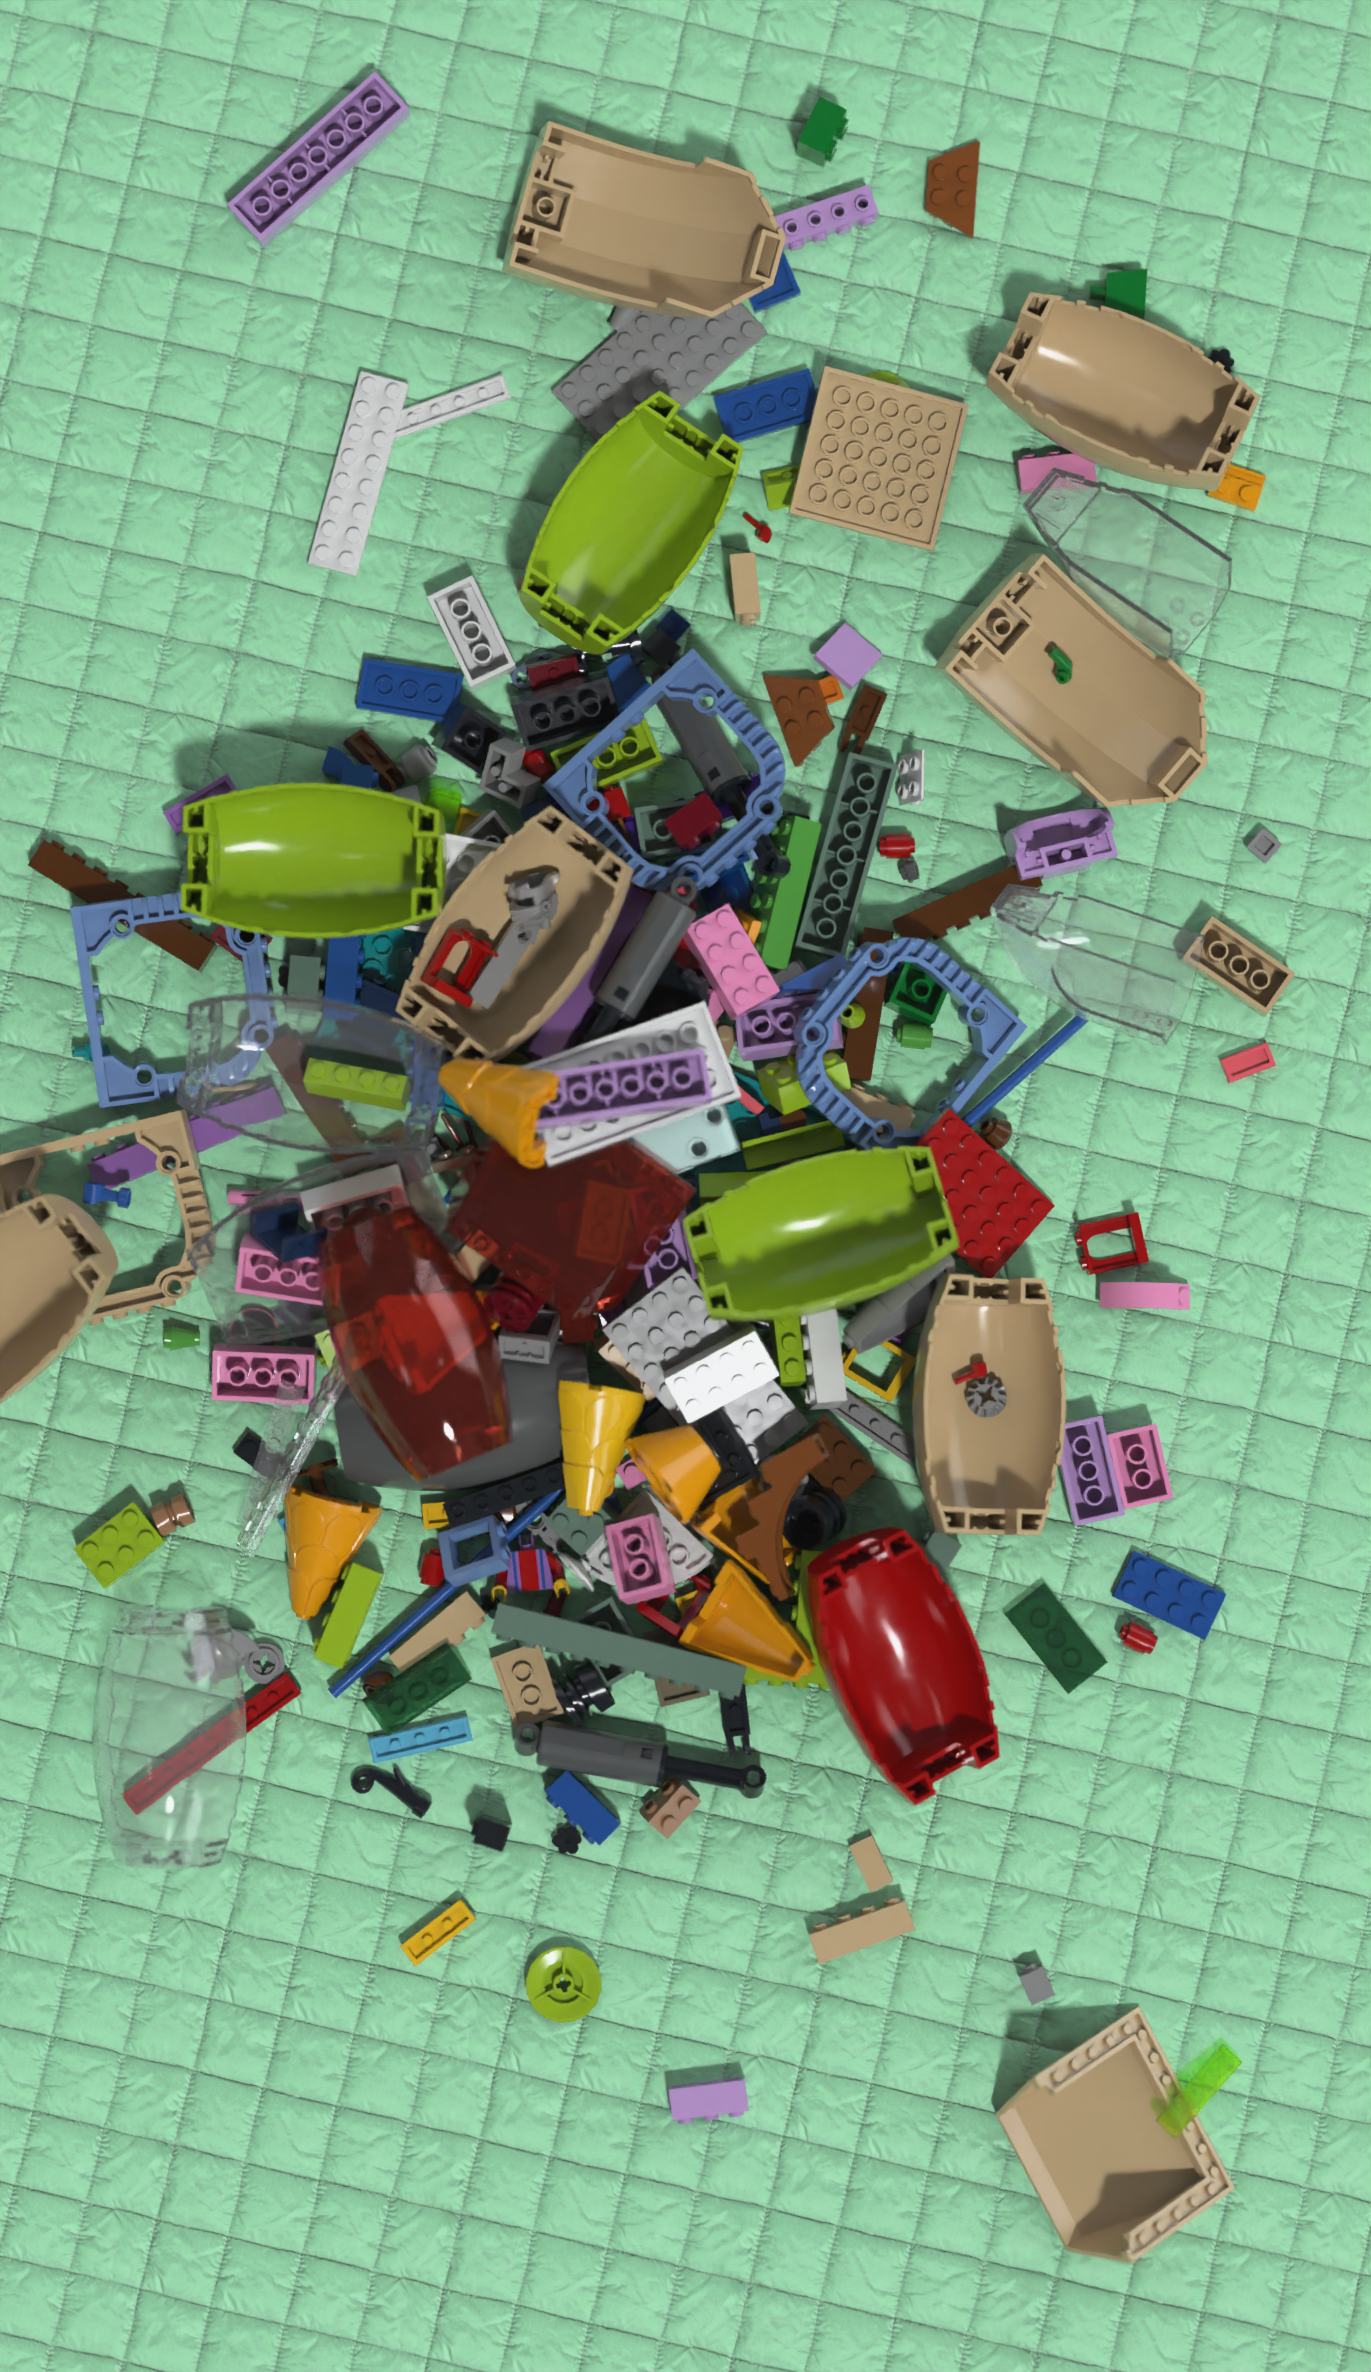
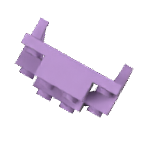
(1061, 843)

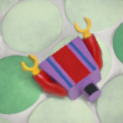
(530, 1571)

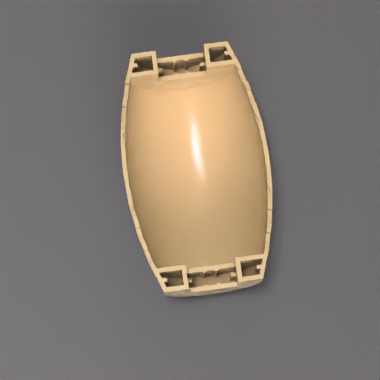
(1122, 393)
(589, 899)
(50, 1284)
(1000, 1468)

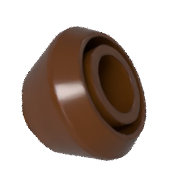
(996, 1132)
(375, 1680)

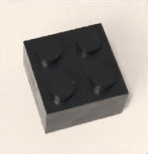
(467, 737)

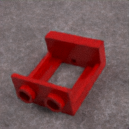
(477, 955)
(1086, 1231)
(651, 1608)

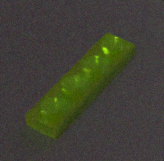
(1198, 2091)

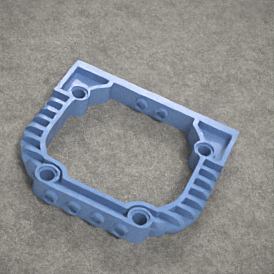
(688, 681)
(96, 925)
(992, 1034)

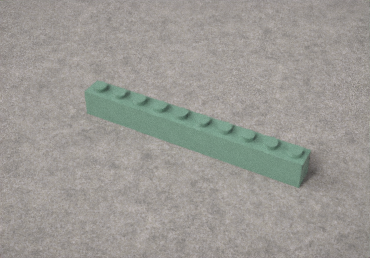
(618, 1649)

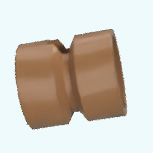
(172, 1514)

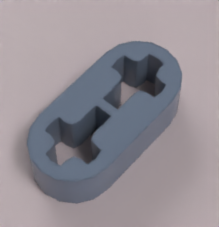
(523, 668)

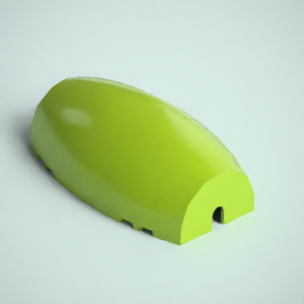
(820, 1234)

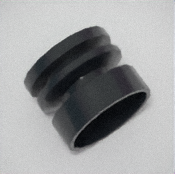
(814, 1518)
(582, 1693)

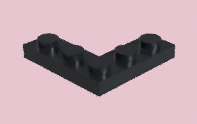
(736, 1461)

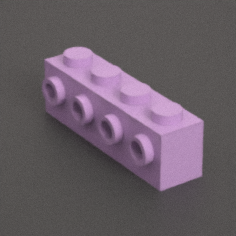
(828, 217)

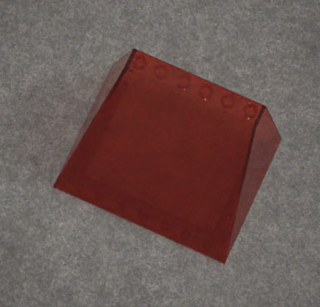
(569, 1228)

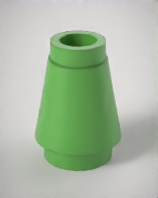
(180, 1338)

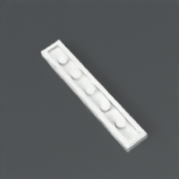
(452, 405)

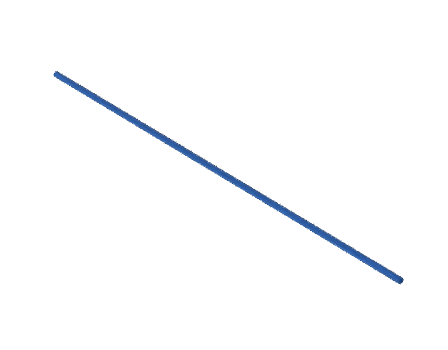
(649, 1408)

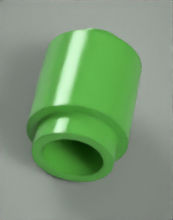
(914, 1036)

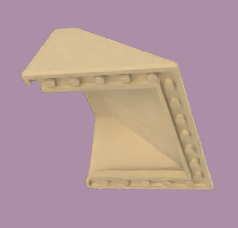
(1100, 2156)

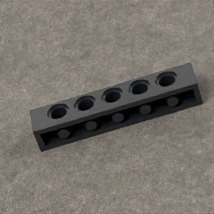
(505, 1495)

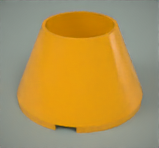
(677, 1468)

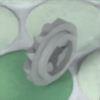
(989, 1408)
(272, 1673)

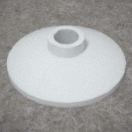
(578, 1569)

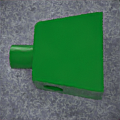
(1123, 291)

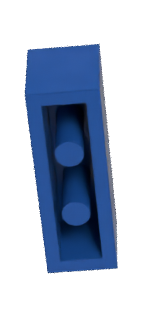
(582, 1808)

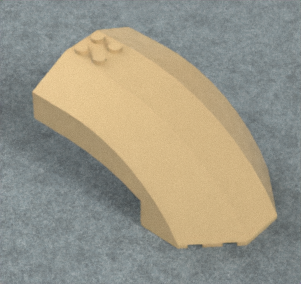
(641, 228)
(1125, 721)

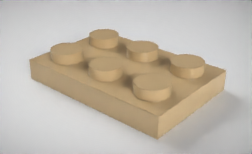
(526, 1685)

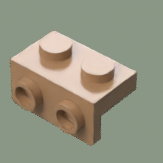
(669, 1806)

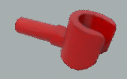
(764, 533)
(979, 1370)

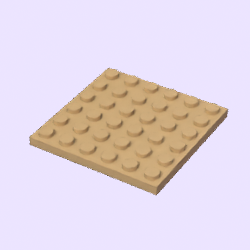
(878, 458)

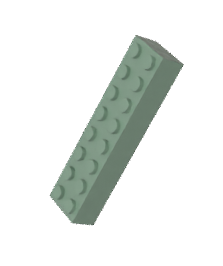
(846, 856)

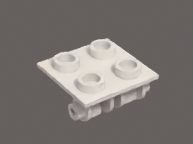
(911, 778)

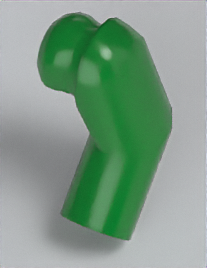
(1063, 665)

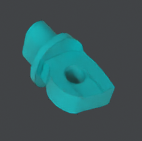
(85, 1051)

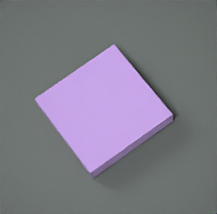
(847, 656)

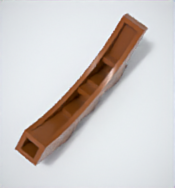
(770, 1508)

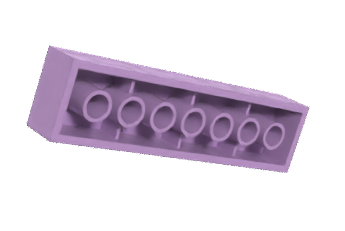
(319, 159)
(627, 1089)

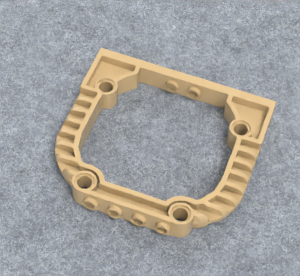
(164, 1136)

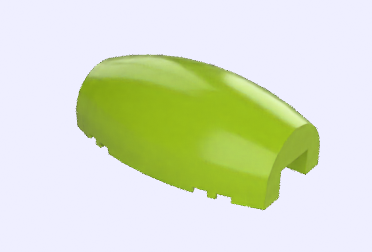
(628, 526)
(314, 860)

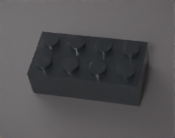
(565, 709)

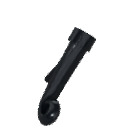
(397, 1787)

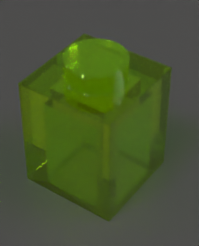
(445, 801)

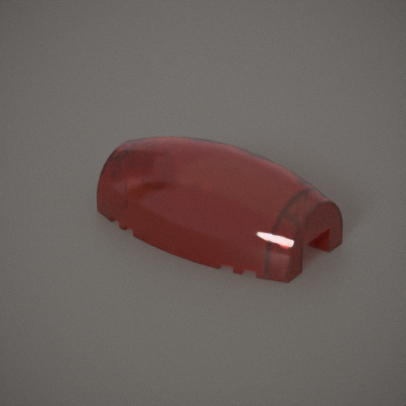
(414, 1343)

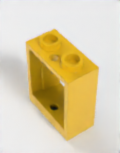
(898, 1379)

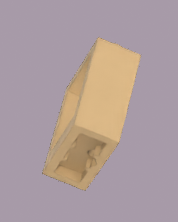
(745, 588)

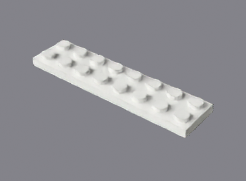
(358, 474)

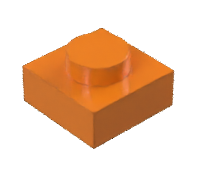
(831, 690)

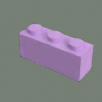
(708, 2099)

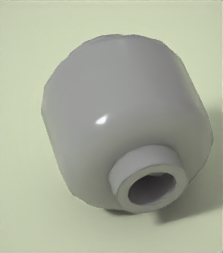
(418, 763)

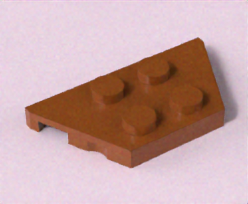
(954, 188)
(800, 713)

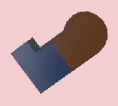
(783, 1123)

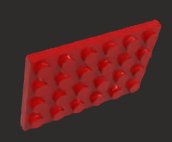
(985, 1195)

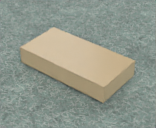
(871, 1863)

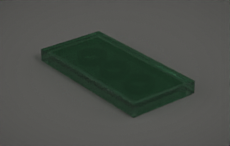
(1055, 1638)
(417, 1689)

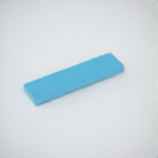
(420, 1739)

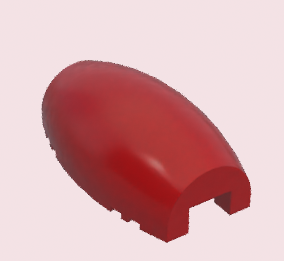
(900, 1661)

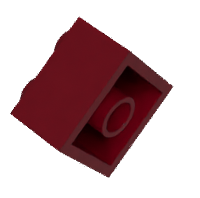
(693, 823)

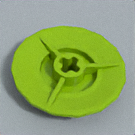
(552, 2000)

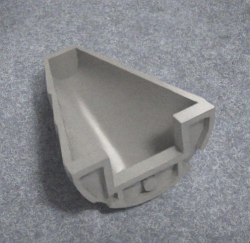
(895, 1309)

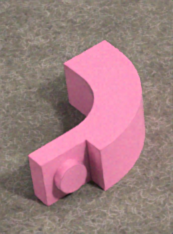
(1144, 1295)

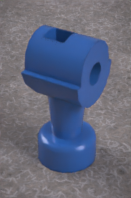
(96, 1192)

